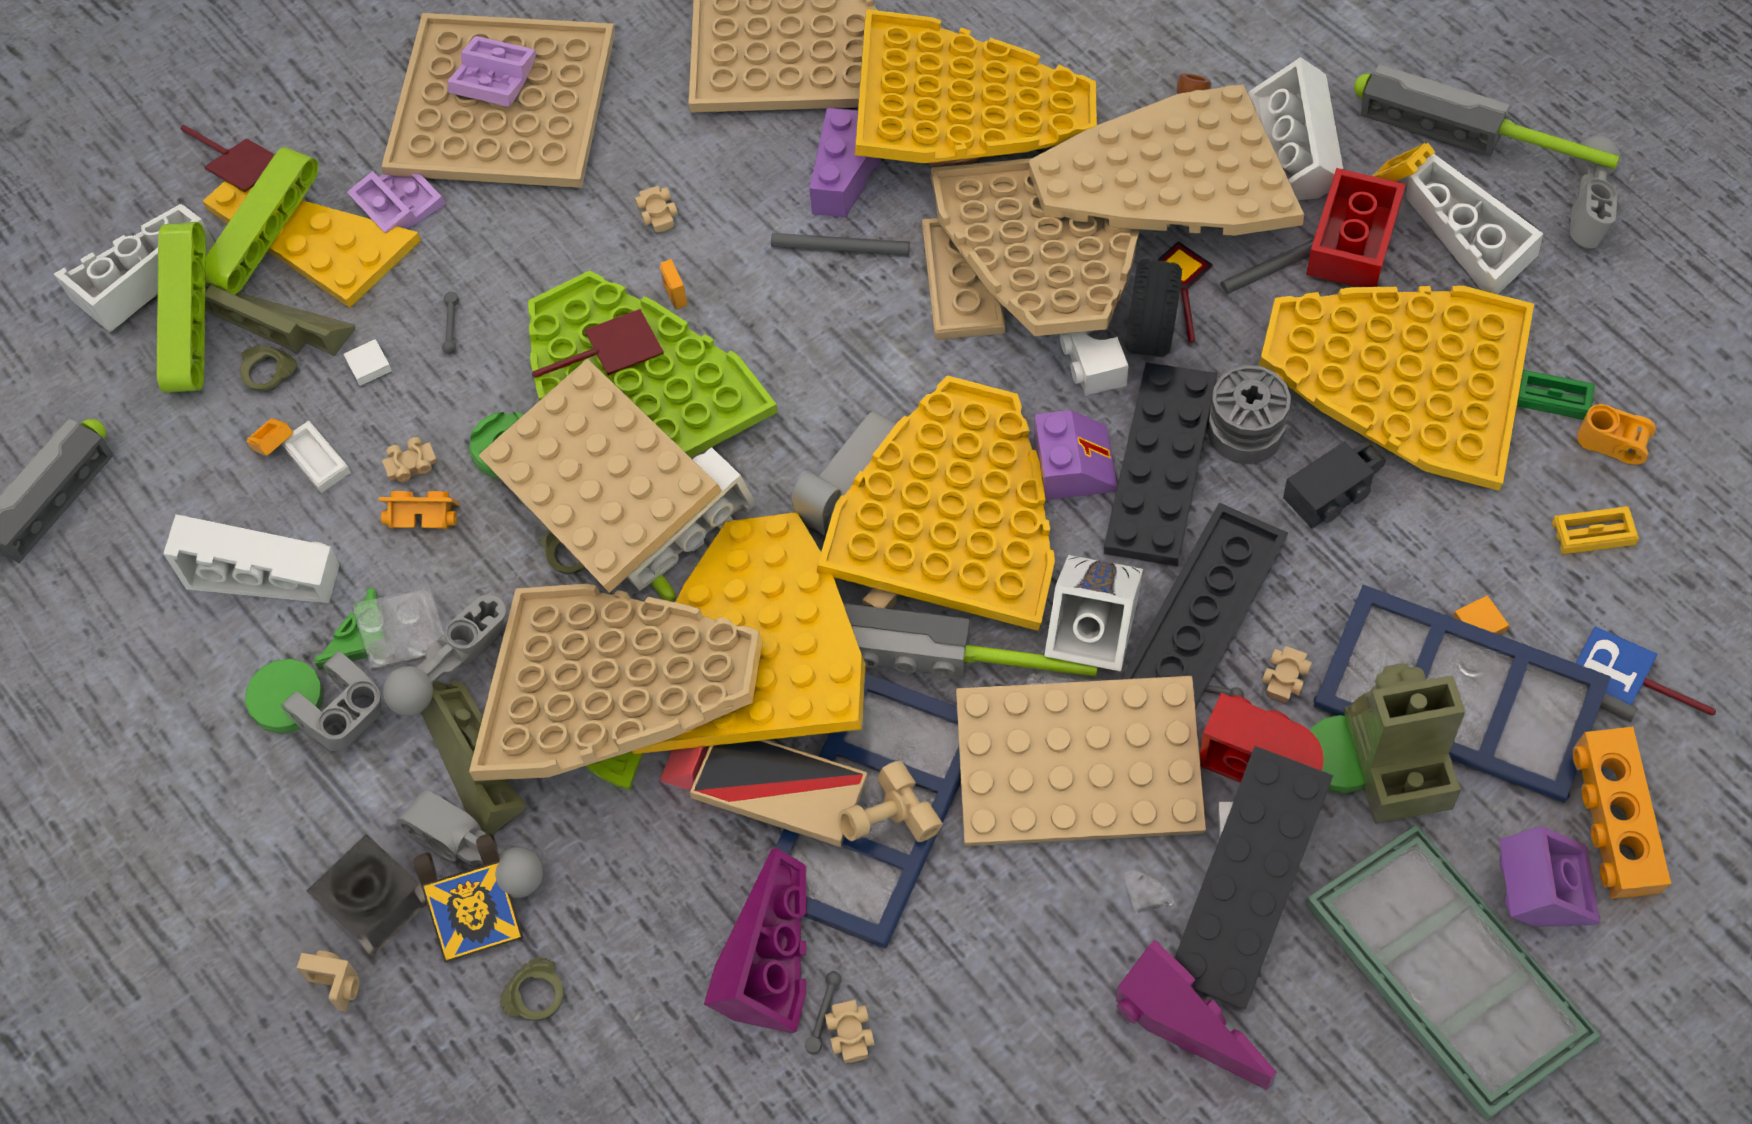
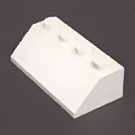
(1300, 126)

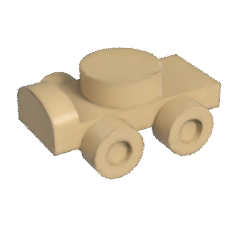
(657, 211)
(411, 462)
(1284, 679)
(851, 1038)

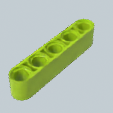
(259, 219)
(181, 307)

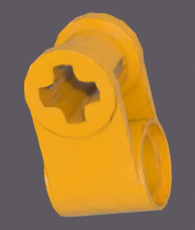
(1616, 434)

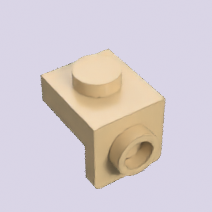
(330, 970)

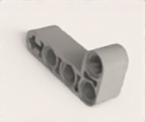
(816, 495)

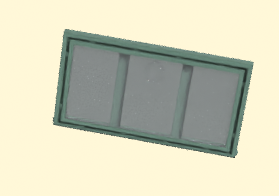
(1452, 971)

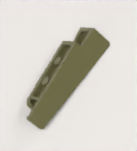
(278, 322)
(455, 726)

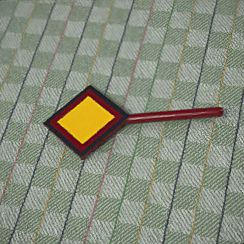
(1193, 269)

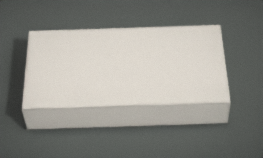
(315, 457)

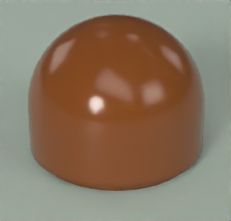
(1192, 82)

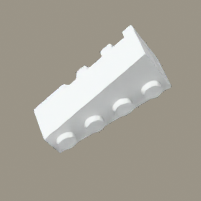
(1473, 225)
(126, 275)
(691, 536)
(249, 562)

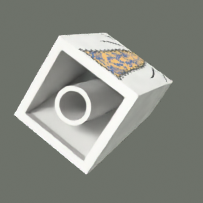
(1093, 612)

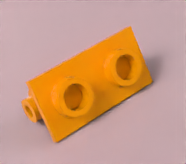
(404, 507)

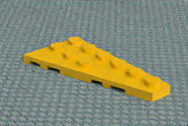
(327, 245)

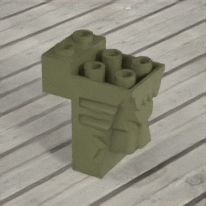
(1405, 742)

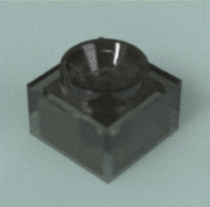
(362, 872)

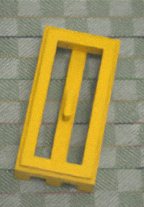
(1405, 163)
(1595, 536)

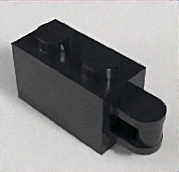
(1332, 482)

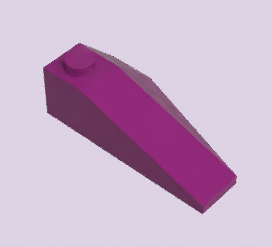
(761, 962)
(1164, 1003)

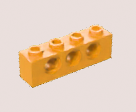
(1620, 753)

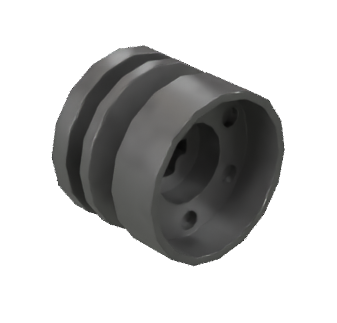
(1248, 414)

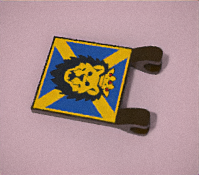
(469, 906)

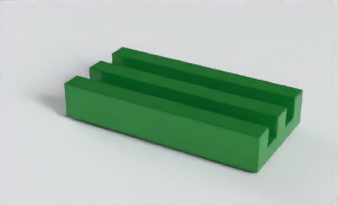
(1554, 399)

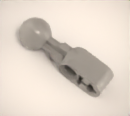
(1597, 198)
(410, 689)
(454, 835)

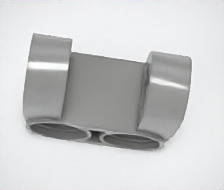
(341, 709)

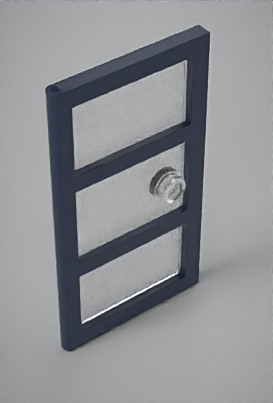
(1518, 700)
(871, 878)

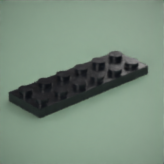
(1160, 464)
(1209, 600)
(1251, 875)

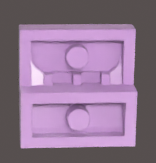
(492, 71)
(396, 199)

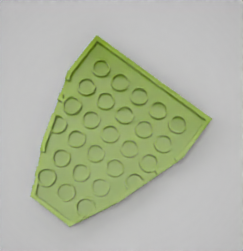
(688, 392)

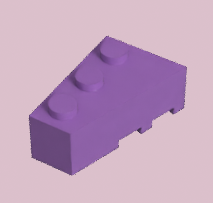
(837, 172)

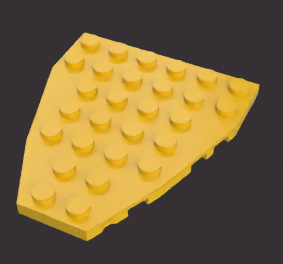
(958, 98)
(1410, 370)
(950, 510)
(809, 663)

